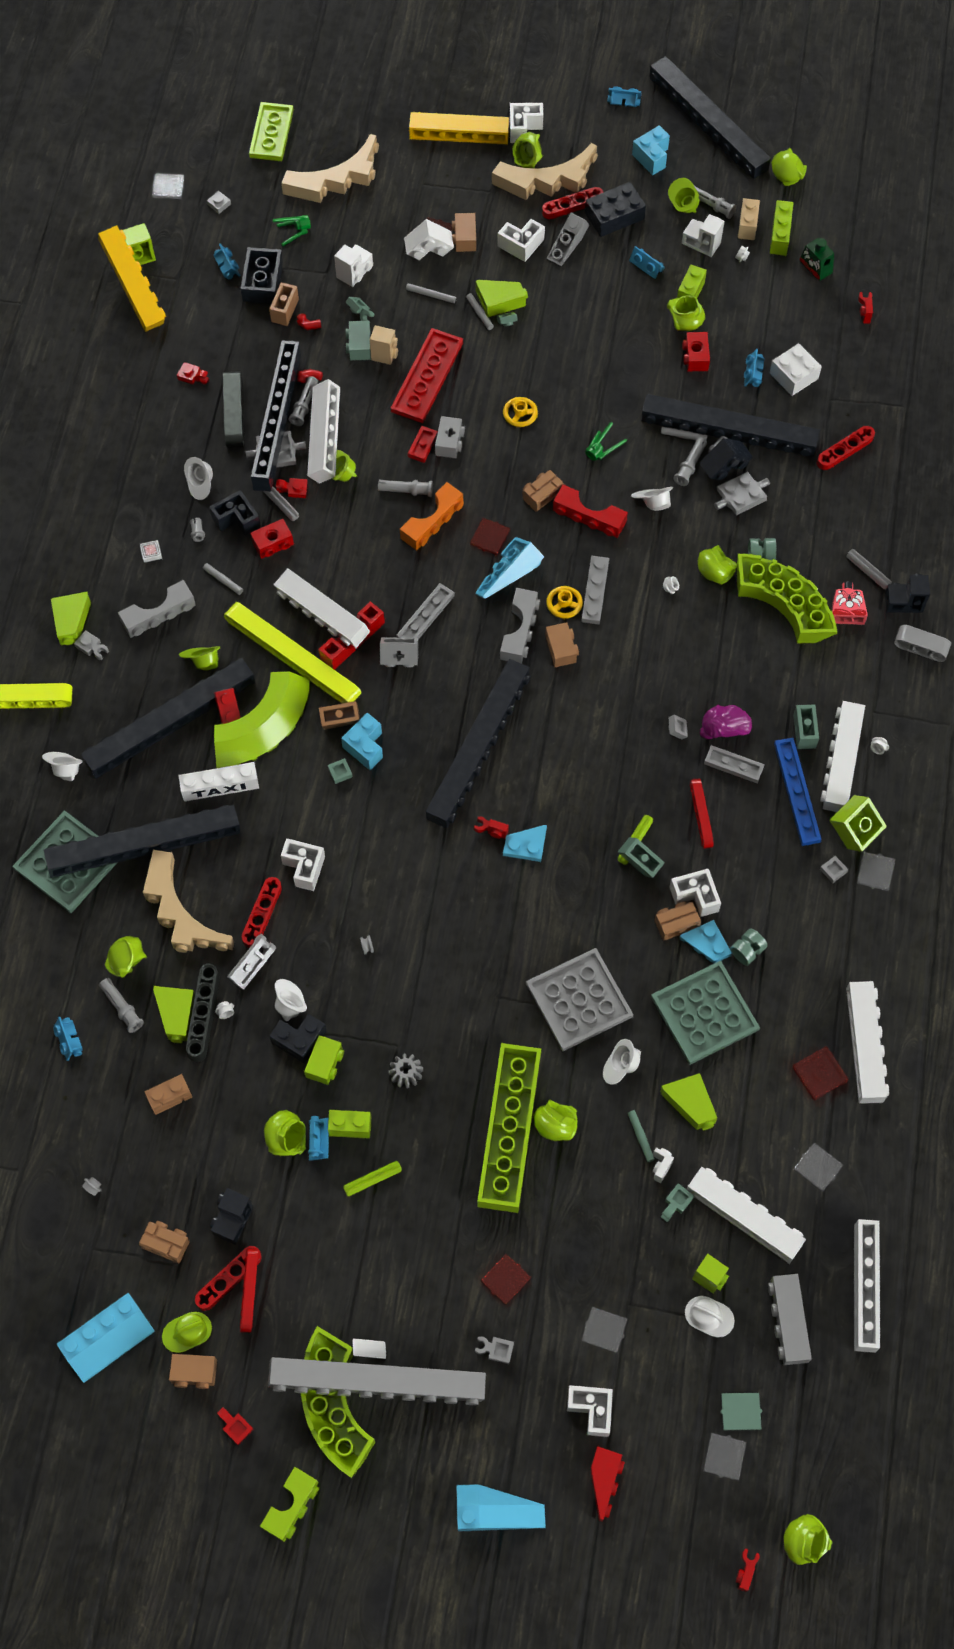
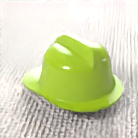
(684, 195)
(344, 467)
(202, 657)
(186, 1332)

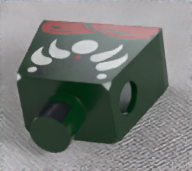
(818, 258)

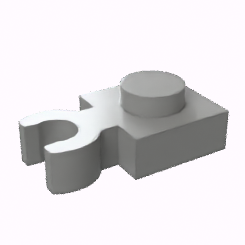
(90, 644)
(499, 1349)

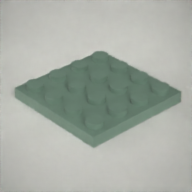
(67, 889)
(705, 1012)

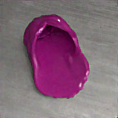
(725, 722)

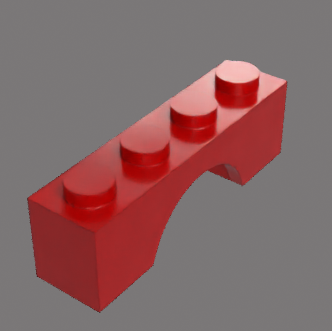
(608, 521)
(336, 652)

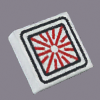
(150, 551)

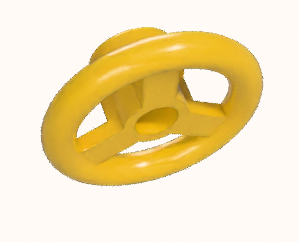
(520, 408)
(564, 593)

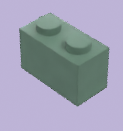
(358, 340)
(806, 726)
(641, 857)

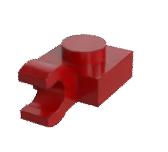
(867, 308)
(191, 373)
(295, 488)
(494, 828)
(236, 1427)
(745, 1576)

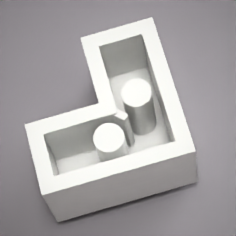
(525, 117)
(704, 236)
(428, 238)
(521, 241)
(352, 264)
(307, 860)
(696, 887)
(596, 1403)

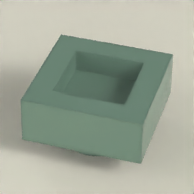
(507, 319)
(340, 771)

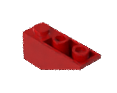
(603, 1474)

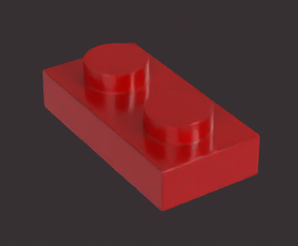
(422, 444)
(227, 705)

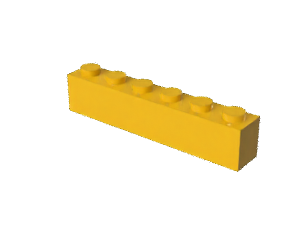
(459, 128)
(131, 278)

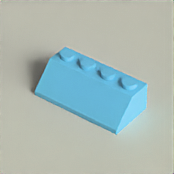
(105, 1337)

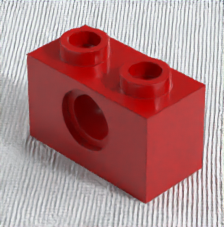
(697, 351)
(276, 530)

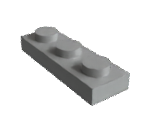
(734, 764)

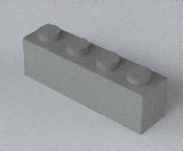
(790, 1319)

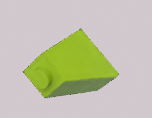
(500, 296)
(70, 616)
(175, 1010)
(691, 1101)

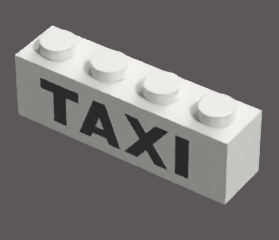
(218, 781)

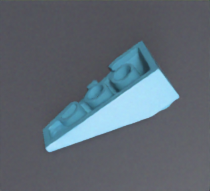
(517, 560)
(494, 1510)

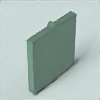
(741, 1411)

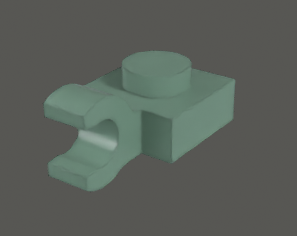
(358, 306)
(677, 1200)

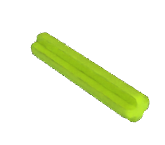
(639, 833)
(372, 1178)

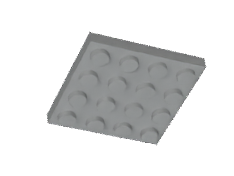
(579, 999)

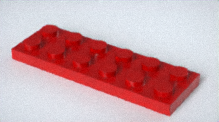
(427, 375)

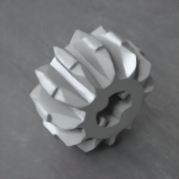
(413, 1070)

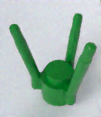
(301, 223)
(595, 449)

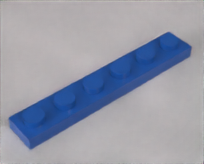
(797, 791)

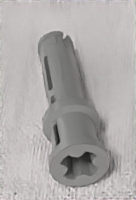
(718, 205)
(298, 412)
(687, 467)
(413, 487)
(125, 1011)

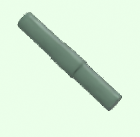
(641, 1136)

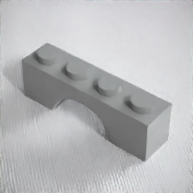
(139, 620)
(514, 644)

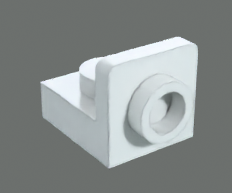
(662, 1168)

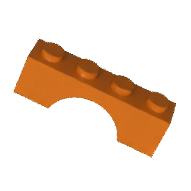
(417, 531)

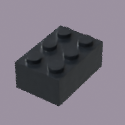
(615, 209)
(261, 275)

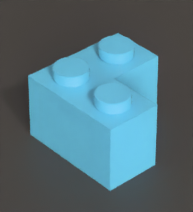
(651, 149)
(360, 741)

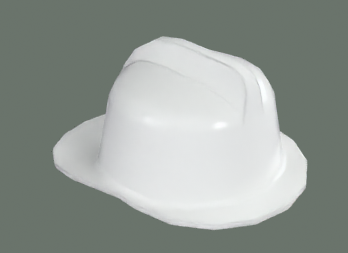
(198, 477)
(655, 498)
(63, 764)
(289, 999)
(621, 1061)
(709, 1316)

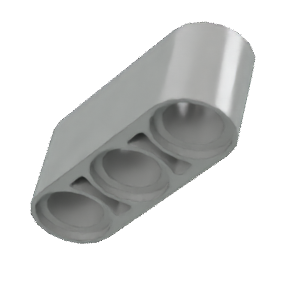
(922, 643)

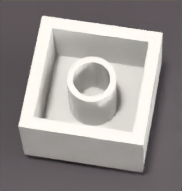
(795, 369)

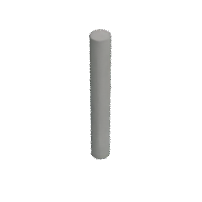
(431, 293)

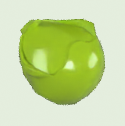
(527, 150)
(788, 167)
(686, 313)
(715, 565)
(124, 955)
(556, 1121)
(285, 1134)
(806, 1540)

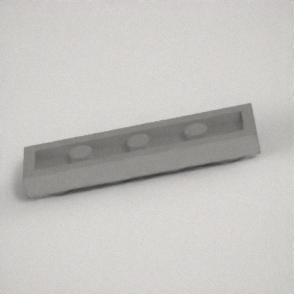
(595, 590)
(427, 613)

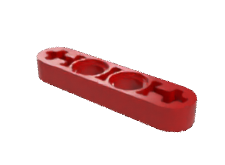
(571, 201)
(845, 447)
(701, 813)
(258, 911)
(225, 1275)
(248, 1290)

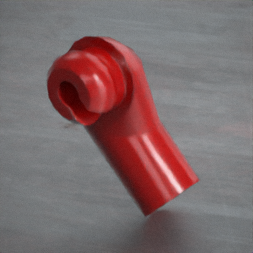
(307, 324)
(302, 375)

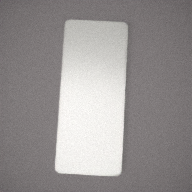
(369, 1348)

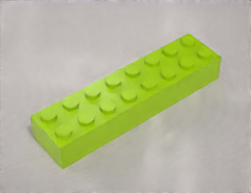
(509, 1128)

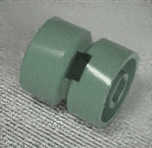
(763, 548)
(747, 948)

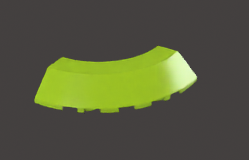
(789, 593)
(265, 724)
(329, 1414)

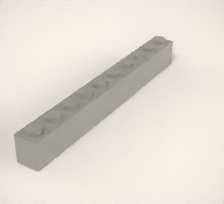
(376, 1380)

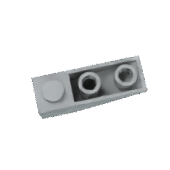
(568, 239)

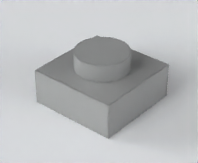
(218, 202)
(678, 727)
(834, 869)

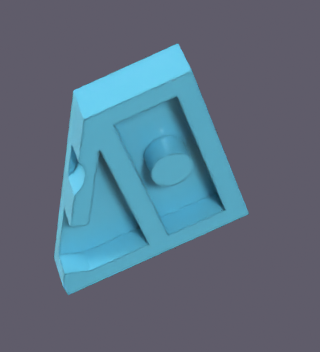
(526, 844)
(707, 941)

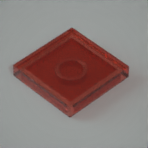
(820, 1073)

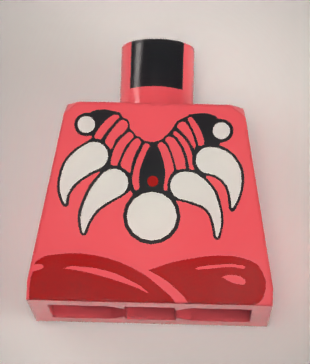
(849, 605)

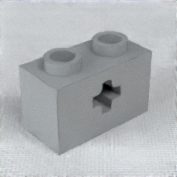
(448, 437)
(389, 654)

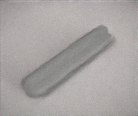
(283, 504)
(868, 568)

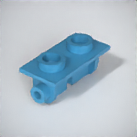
(631, 96)
(224, 256)
(646, 262)
(754, 362)
(64, 1030)
(318, 1138)

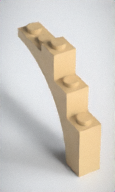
(337, 179)
(547, 180)
(187, 930)

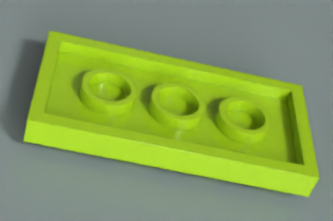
(271, 131)

